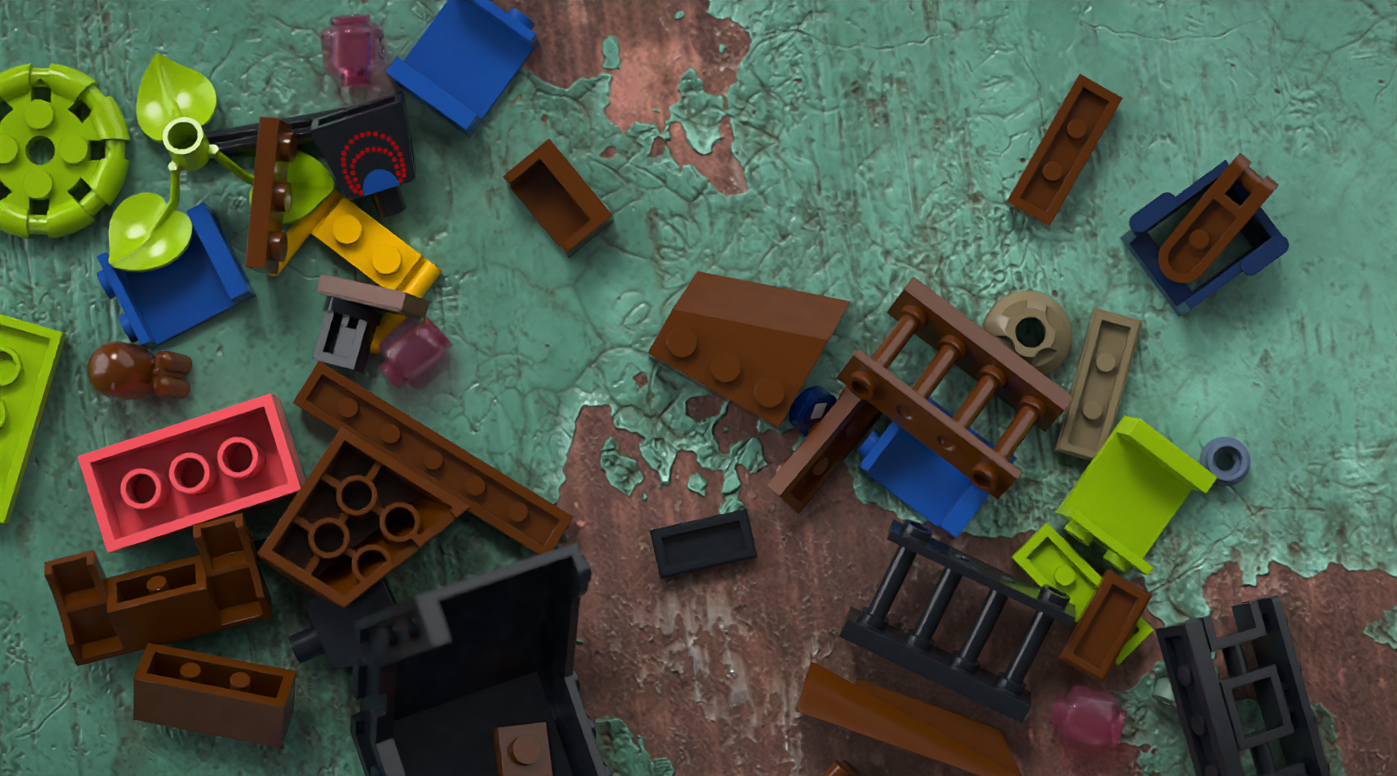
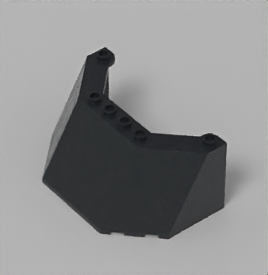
(475, 661)

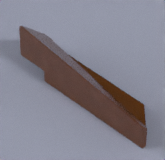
(905, 723)

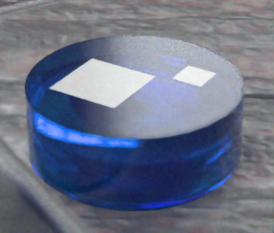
(810, 407)

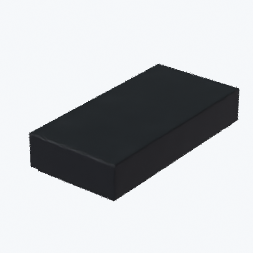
(703, 543)

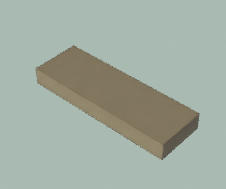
(1097, 384)

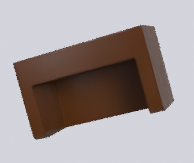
(558, 198)

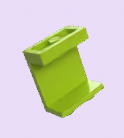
(1131, 493)

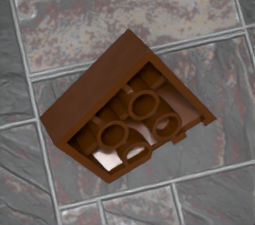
(747, 341)
(355, 521)

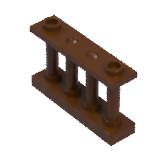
(980, 356)

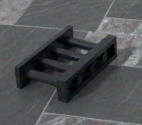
(961, 668)

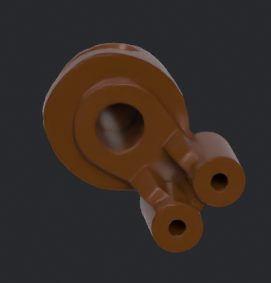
(132, 371)

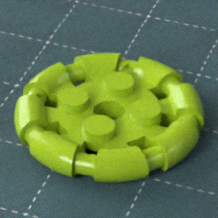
(72, 139)

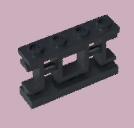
(1208, 704)

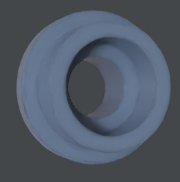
(1238, 454)

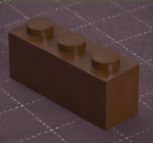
(214, 695)

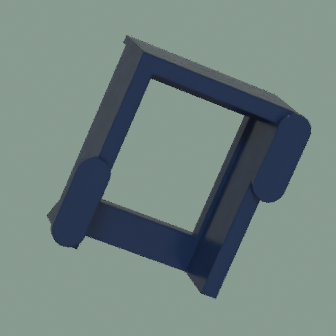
(1259, 231)

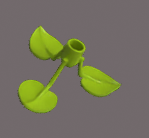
(172, 111)

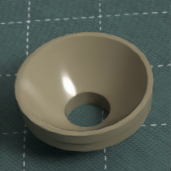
(1012, 308)

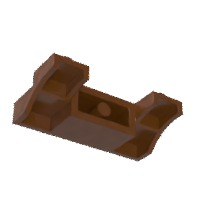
(161, 601)

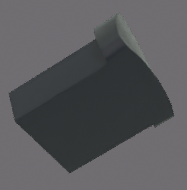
(346, 334)

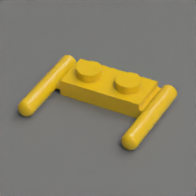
(369, 249)

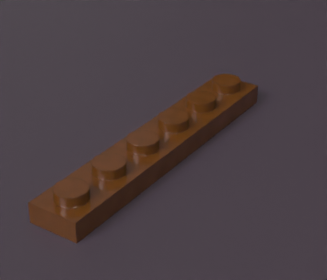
(485, 489)

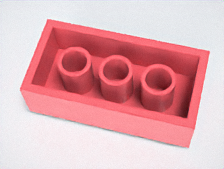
(192, 473)

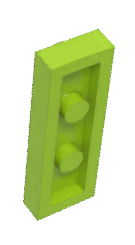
(1052, 561)

